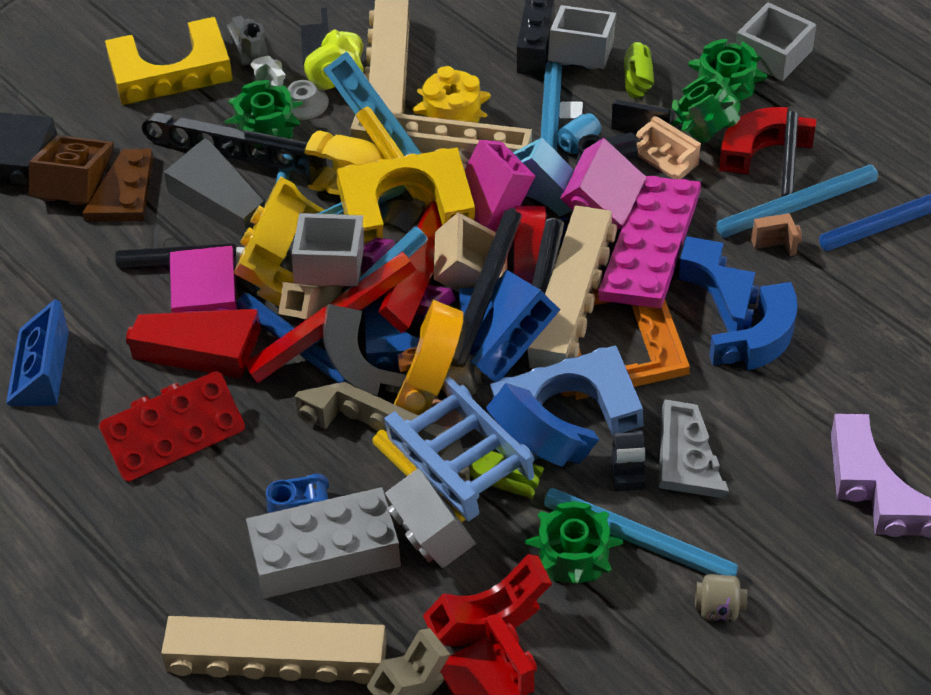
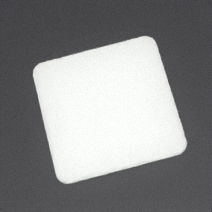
(570, 109)

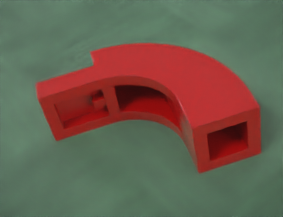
(757, 131)
(528, 240)
(461, 619)

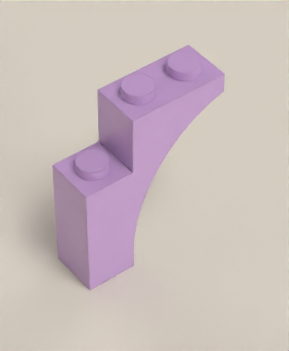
(865, 476)

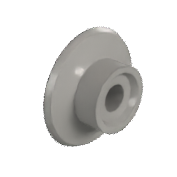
(313, 100)

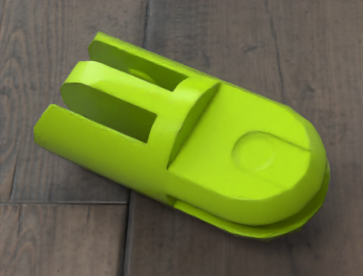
(638, 70)
(513, 482)

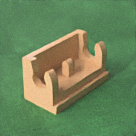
(668, 148)

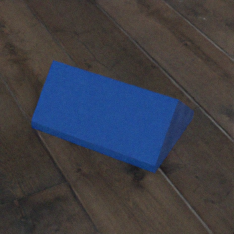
(39, 359)

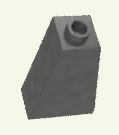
(213, 187)

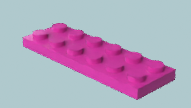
(650, 242)

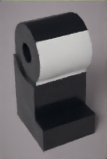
(628, 461)

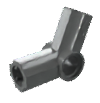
(247, 39)

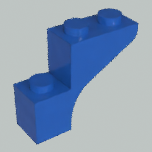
(729, 287)

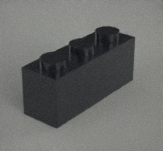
(535, 36)

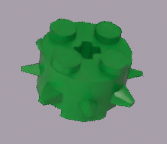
(732, 62)
(707, 107)
(264, 110)
(574, 543)

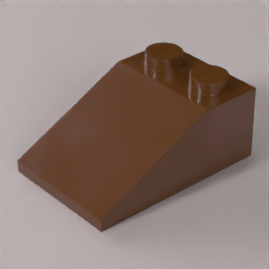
(69, 169)

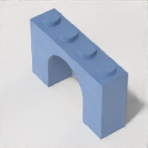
(595, 374)

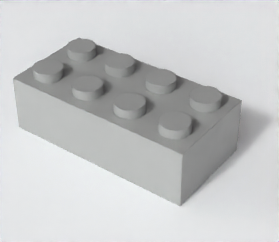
(323, 542)

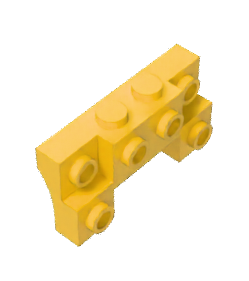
(271, 238)

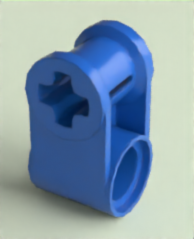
(296, 492)

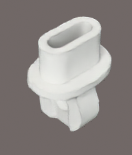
(268, 69)

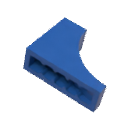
(518, 319)

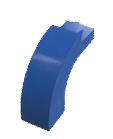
(765, 340)

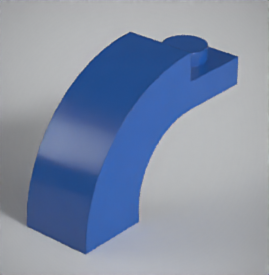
(538, 429)

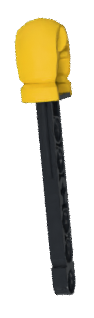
(307, 157)

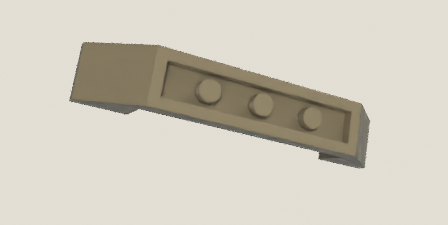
(323, 403)

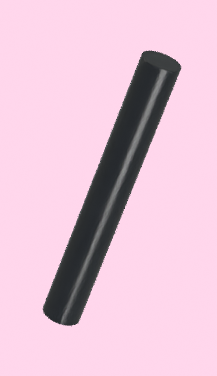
(789, 153)

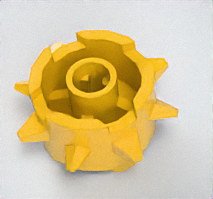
(452, 96)

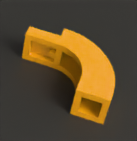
(432, 358)

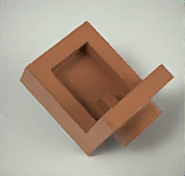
(776, 231)

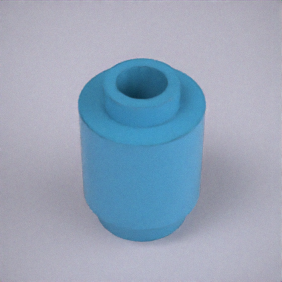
(576, 129)

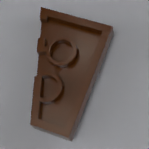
(124, 189)

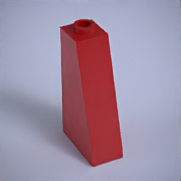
(197, 340)

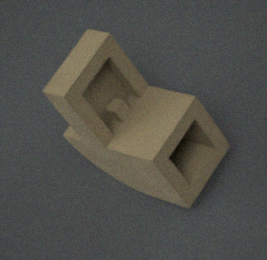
(414, 672)

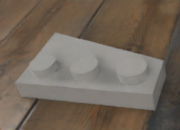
(686, 454)

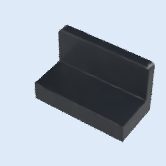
(313, 35)
(634, 116)

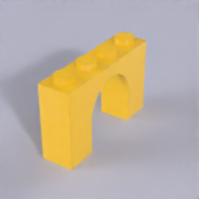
(141, 81)
(436, 172)

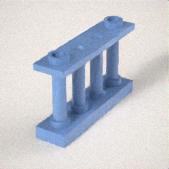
(445, 473)

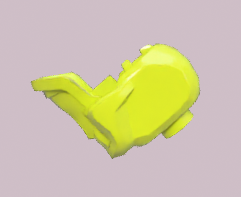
(332, 47)

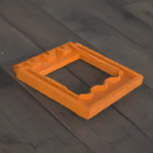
(662, 344)

